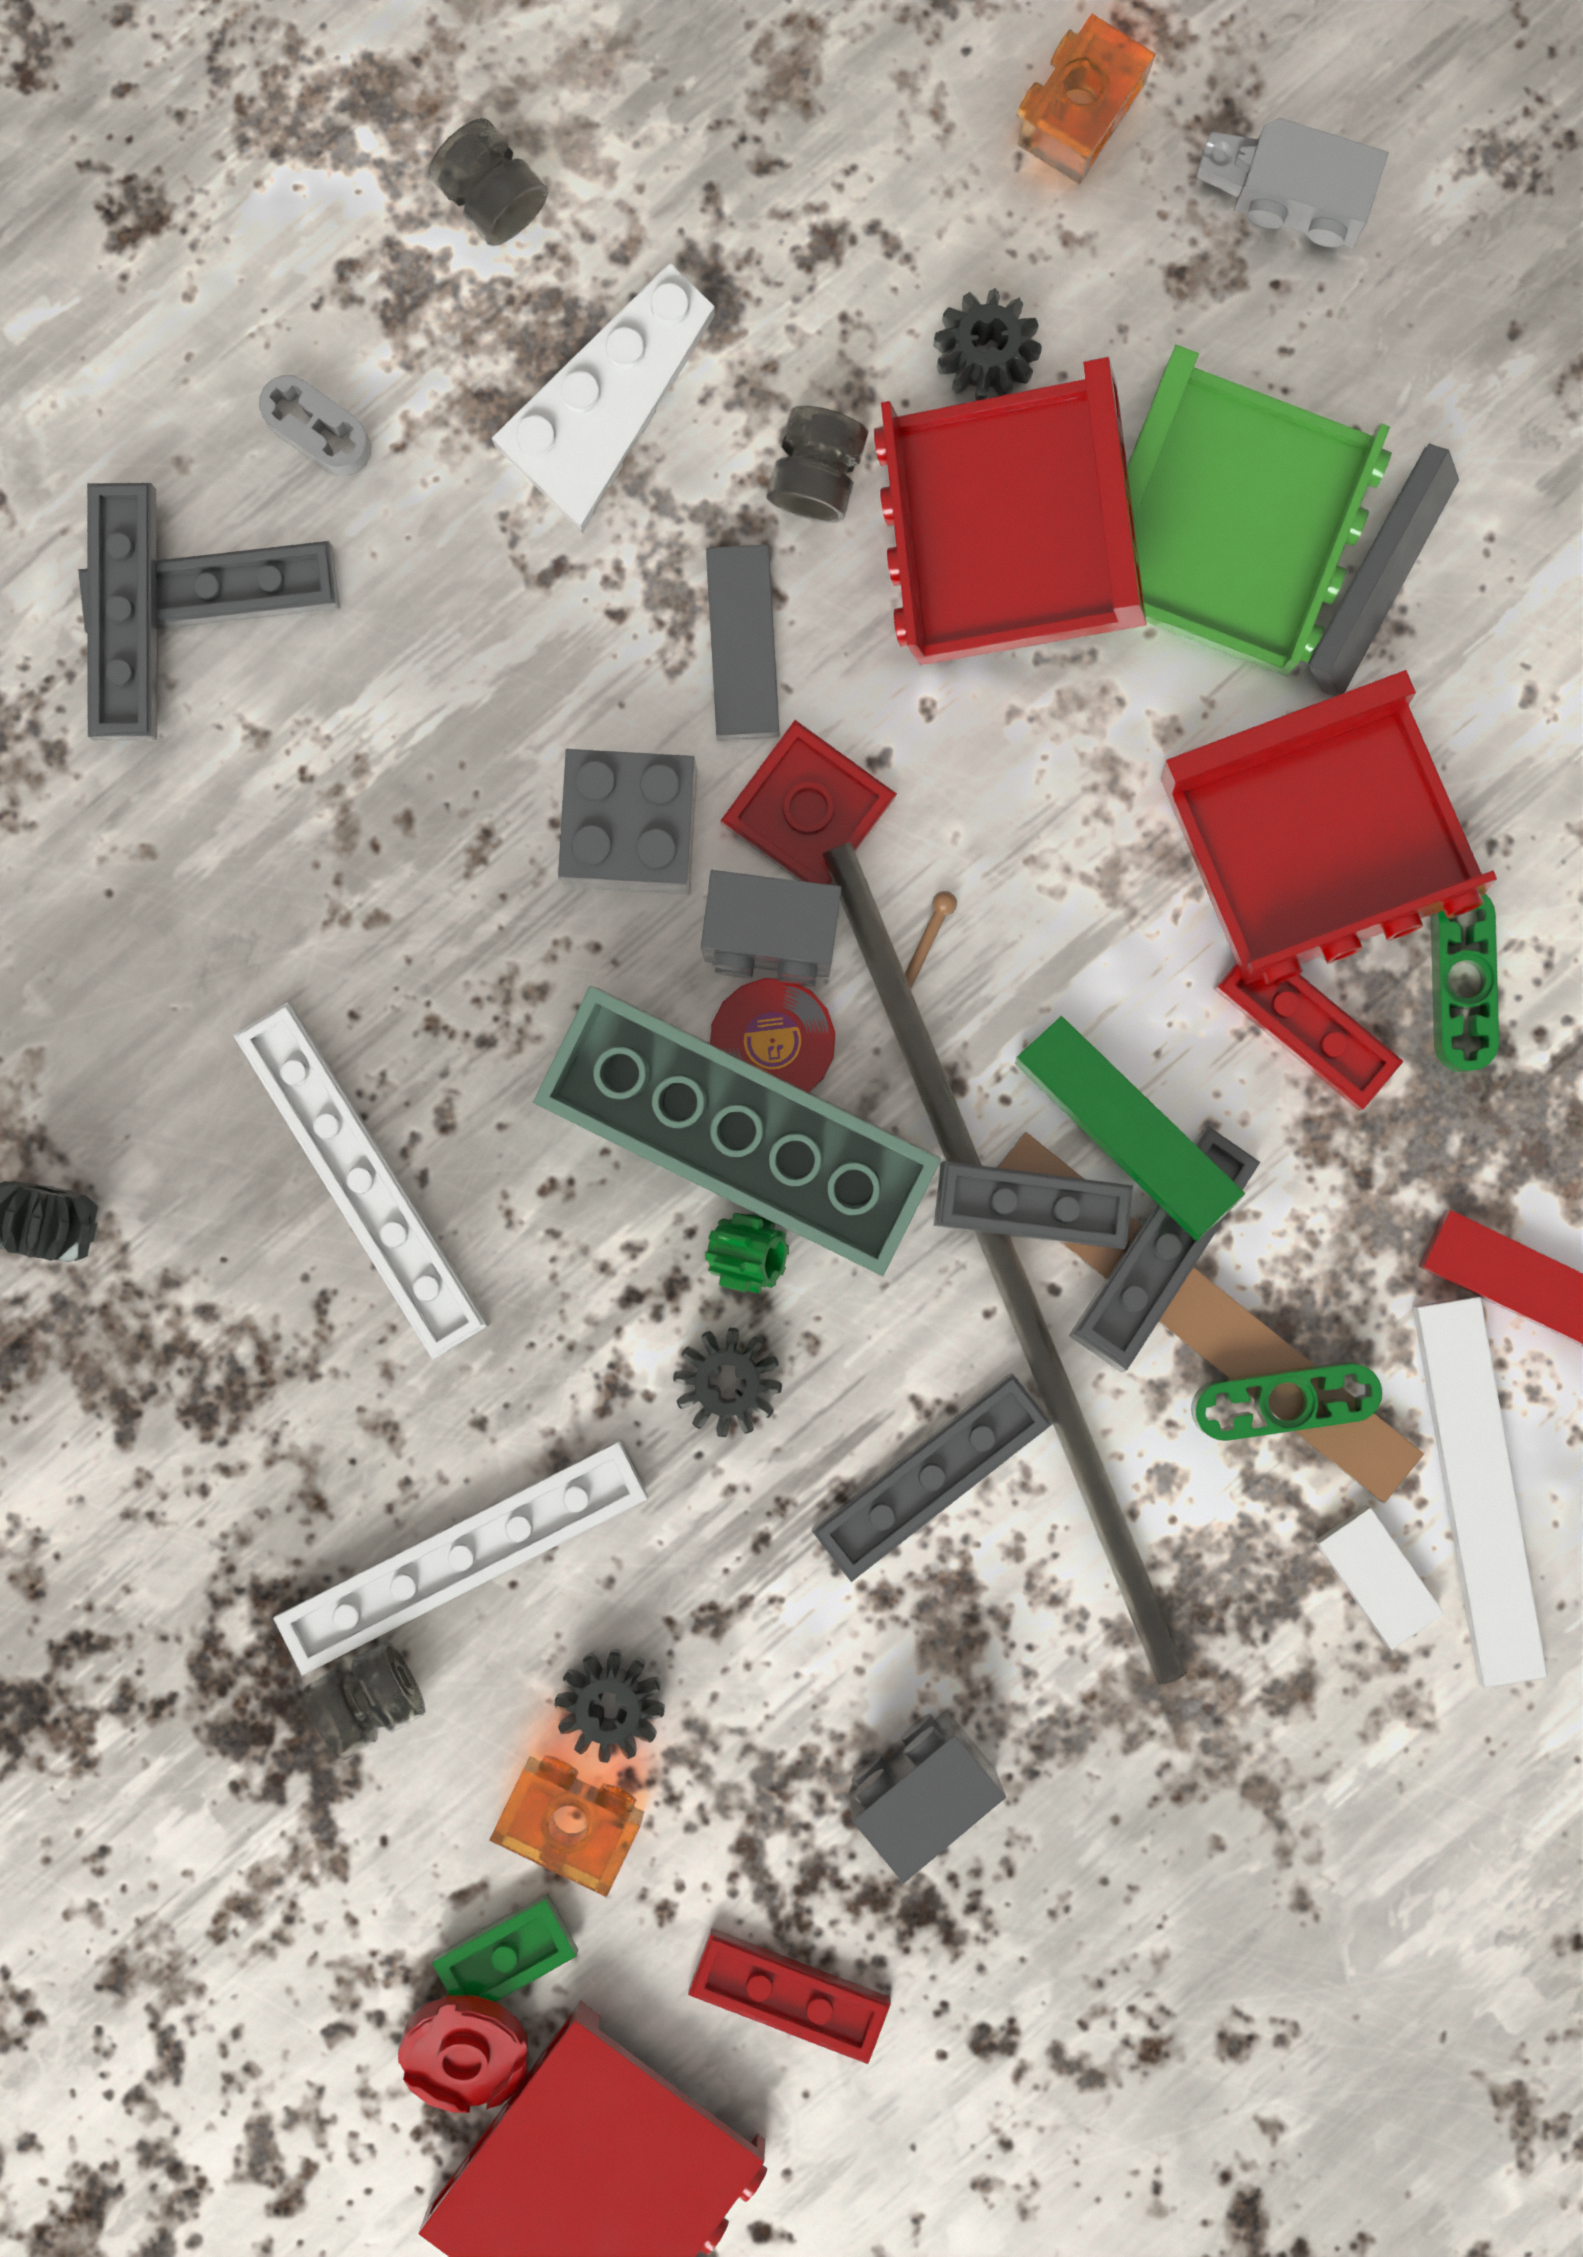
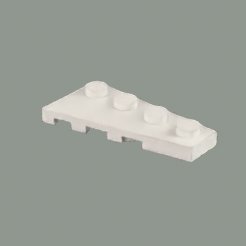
(596, 406)

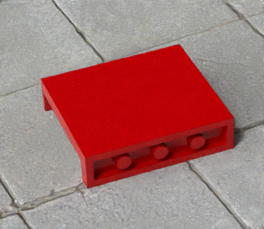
(1011, 520)
(1323, 831)
(595, 2163)

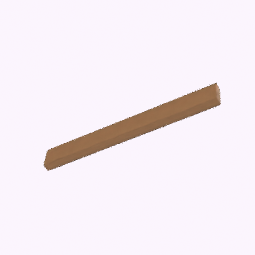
(1244, 1346)

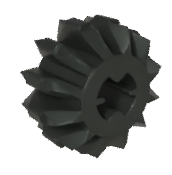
(978, 325)
(46, 1221)
(710, 1395)
(590, 1717)

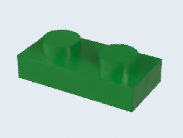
(507, 1953)

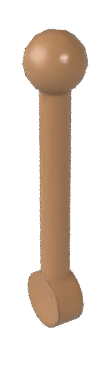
(944, 904)

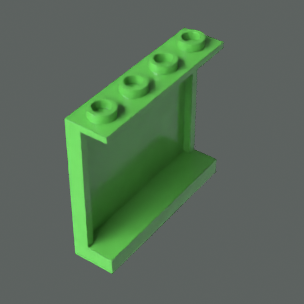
(1245, 513)

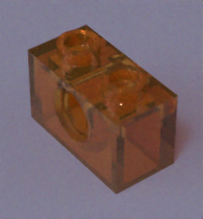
(1072, 133)
(585, 1857)

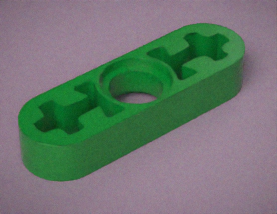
(1479, 1026)
(1331, 1378)

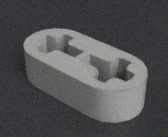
(322, 414)

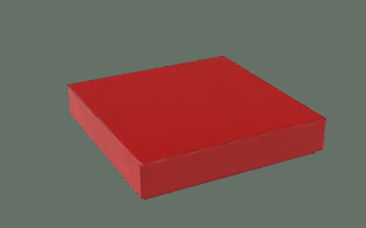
(806, 804)

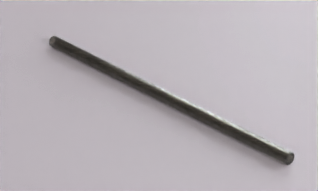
(1007, 1270)

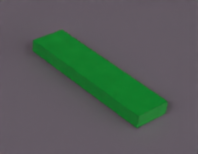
(1129, 1128)

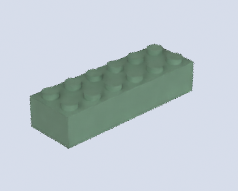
(737, 1130)

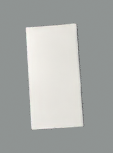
(1379, 1577)

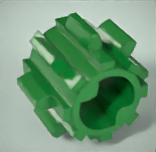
(747, 1253)

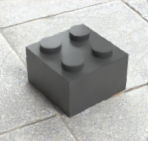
(627, 821)
(769, 926)
(923, 1794)

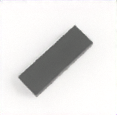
(742, 642)
(1033, 1205)

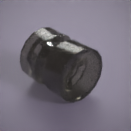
(479, 172)
(820, 452)
(344, 1710)

